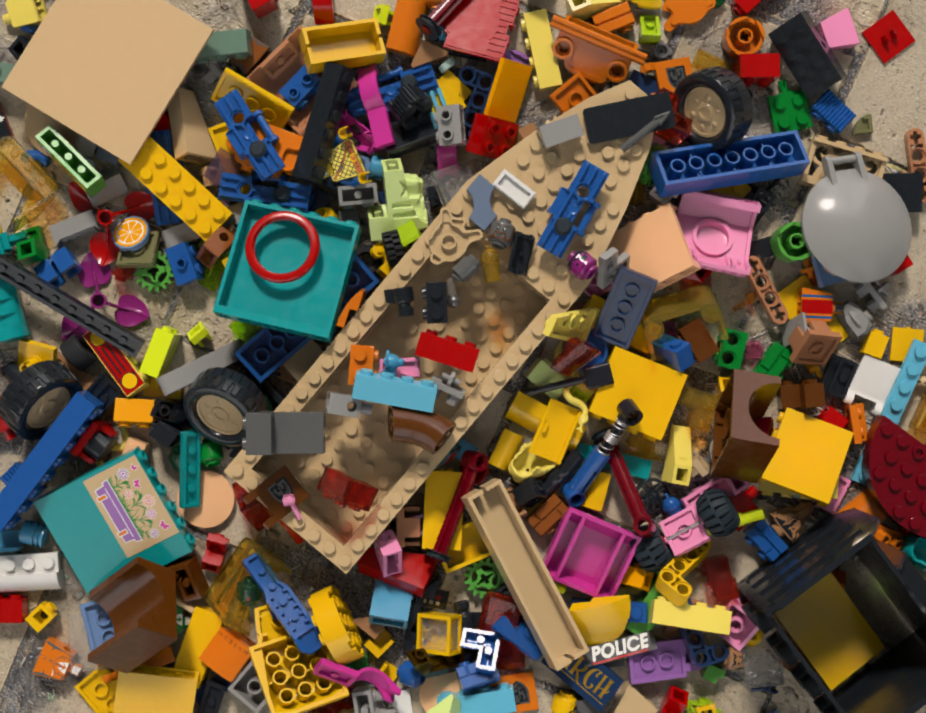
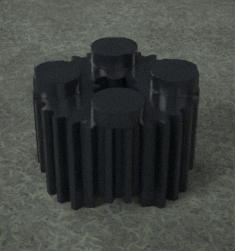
(411, 107)

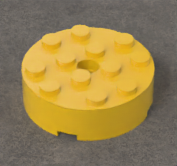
(336, 625)

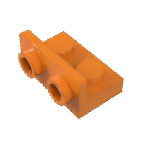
(361, 357)
(857, 422)

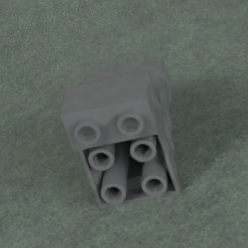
(284, 432)

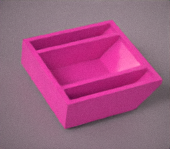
(589, 553)

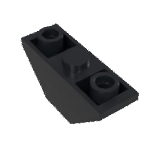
(171, 411)

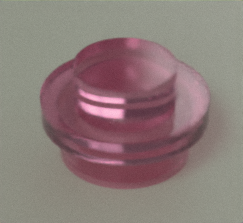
(753, 349)

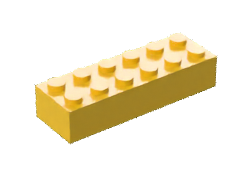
(178, 189)

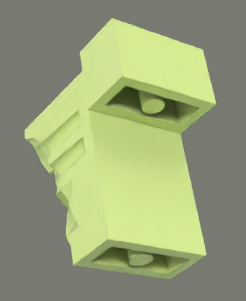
(402, 201)

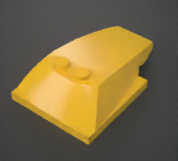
(286, 673)

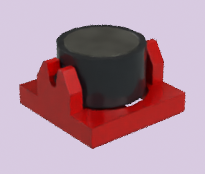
(95, 442)

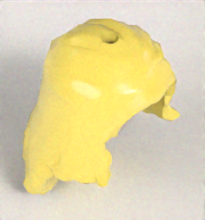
(525, 460)

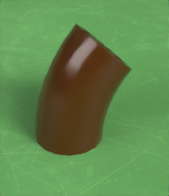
(419, 428)

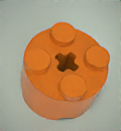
(743, 28)

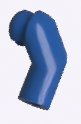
(40, 157)

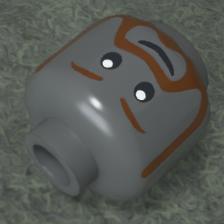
(501, 233)

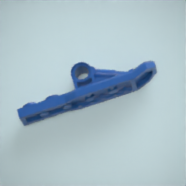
(284, 605)

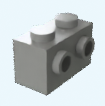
(450, 125)
(363, 194)

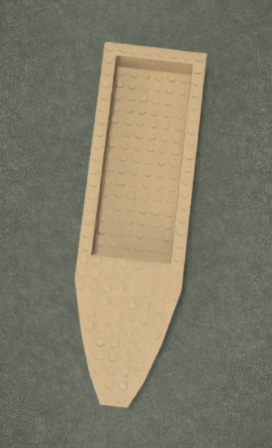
(498, 316)

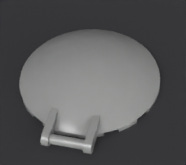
(855, 222)

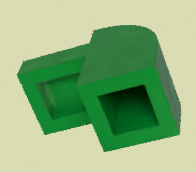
(34, 248)

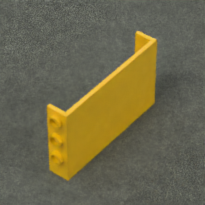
(829, 631)

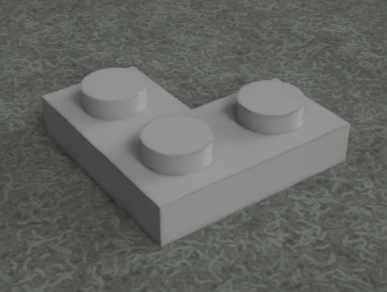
(609, 266)

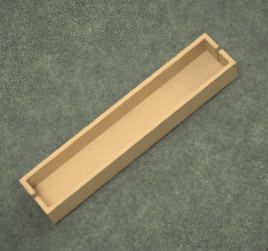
(525, 574)

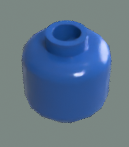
(409, 675)

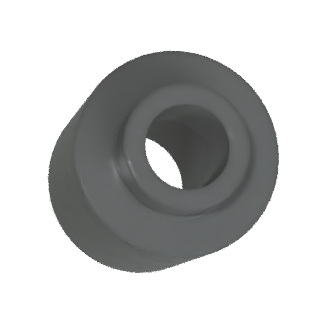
(466, 268)

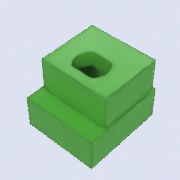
(712, 673)

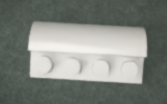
(31, 572)

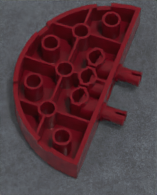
(896, 474)

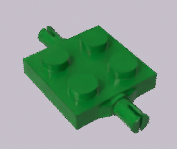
(788, 110)

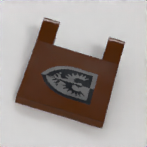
(272, 492)

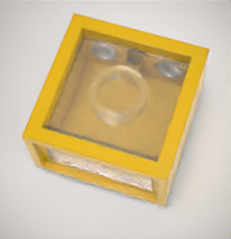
(439, 633)

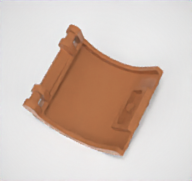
(279, 69)

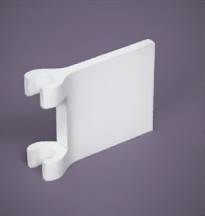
(872, 381)

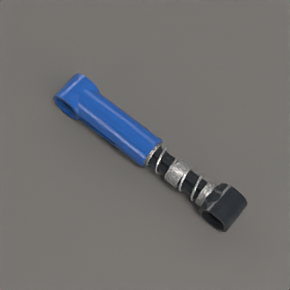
(575, 490)

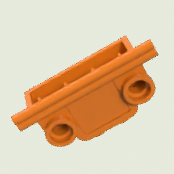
(594, 50)
(286, 147)

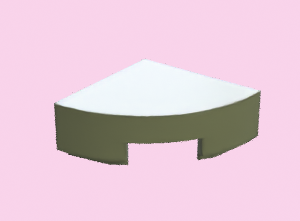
(863, 126)

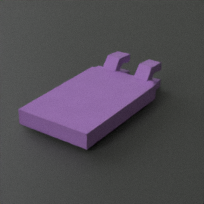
(662, 663)

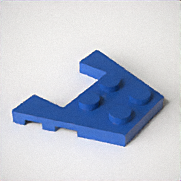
(520, 637)

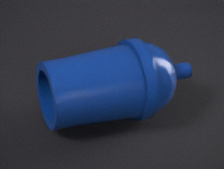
(671, 505)

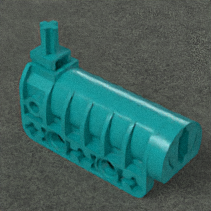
(12, 317)

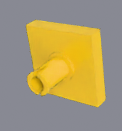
(33, 352)

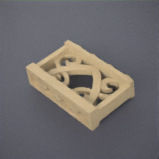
(840, 146)

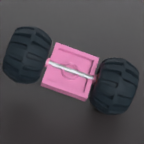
(687, 530)

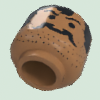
(734, 660)

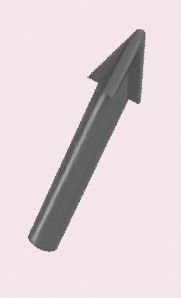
(658, 120)

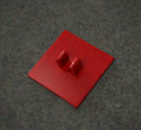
(888, 36)

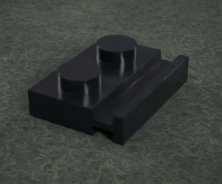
(838, 376)
(105, 390)

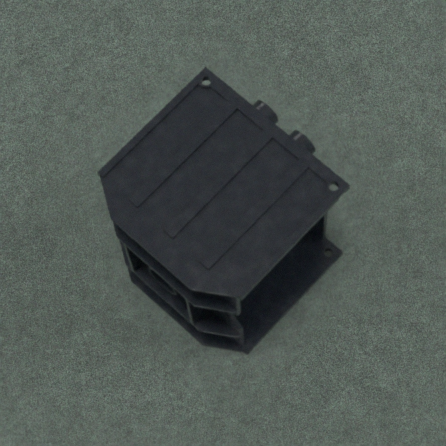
(897, 678)

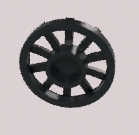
(651, 494)

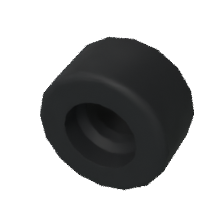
(78, 352)

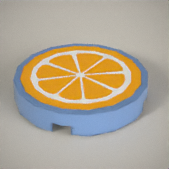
(131, 233)

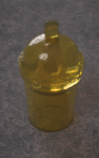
(490, 265)

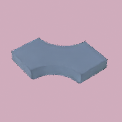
(482, 211)

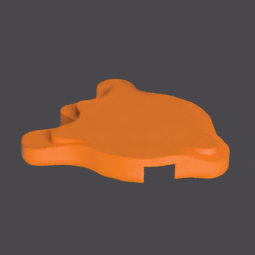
(686, 12)

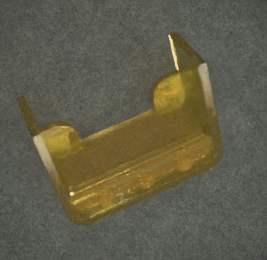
(28, 178)
(678, 304)
(223, 590)

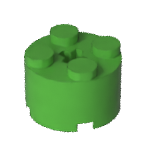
(782, 243)

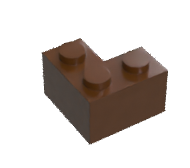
(699, 339)
(804, 394)
(189, 577)

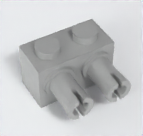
(366, 700)

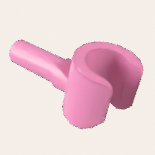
(289, 500)

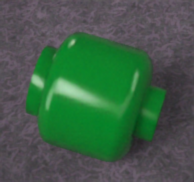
(211, 453)

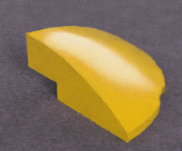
(602, 618)

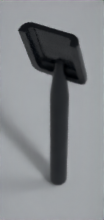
(594, 377)

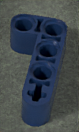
(477, 91)
(701, 647)

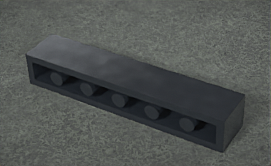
(323, 123)

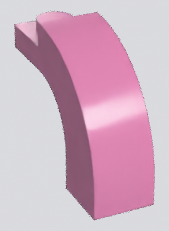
(730, 486)

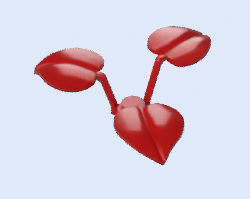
(101, 244)

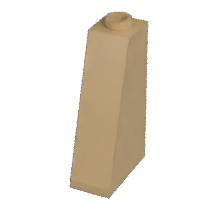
(189, 129)
(632, 701)

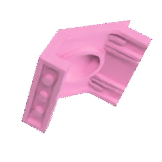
(718, 230)

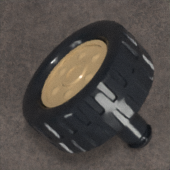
(717, 105)
(36, 396)
(220, 401)

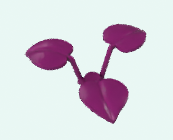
(129, 309)

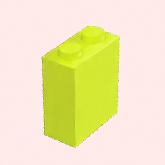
(160, 351)

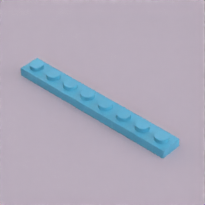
(899, 394)

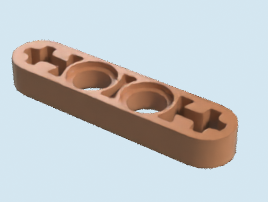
(913, 165)
(768, 288)

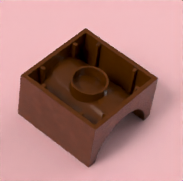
(739, 446)
(142, 611)

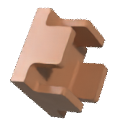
(814, 345)
(408, 526)

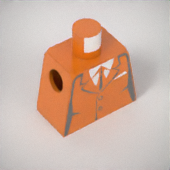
(54, 660)

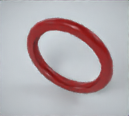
(286, 277)

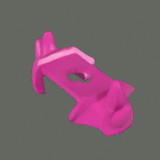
(365, 137)

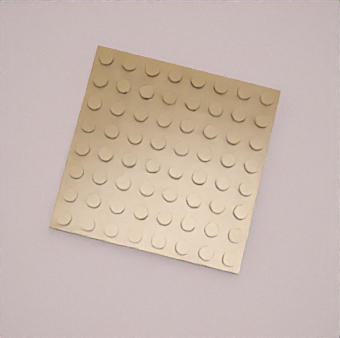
(108, 67)

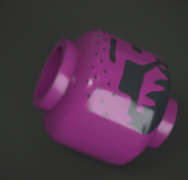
(582, 264)

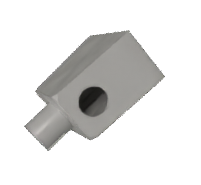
(337, 404)

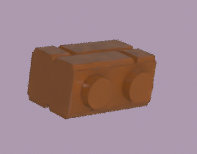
(547, 515)

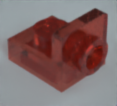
(123, 274)

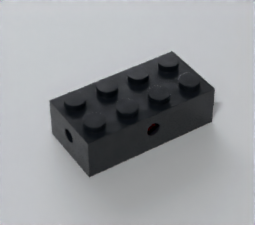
(807, 54)

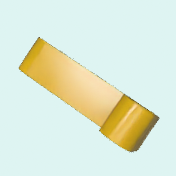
(671, 578)

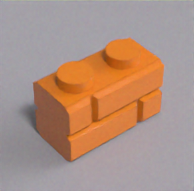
(615, 19)

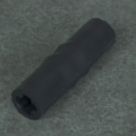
(562, 472)

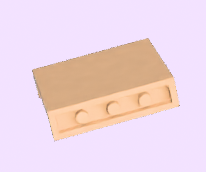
(656, 246)

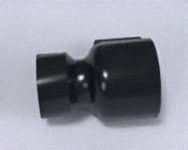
(402, 297)
(469, 619)

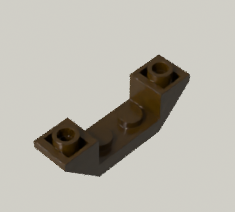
(439, 664)

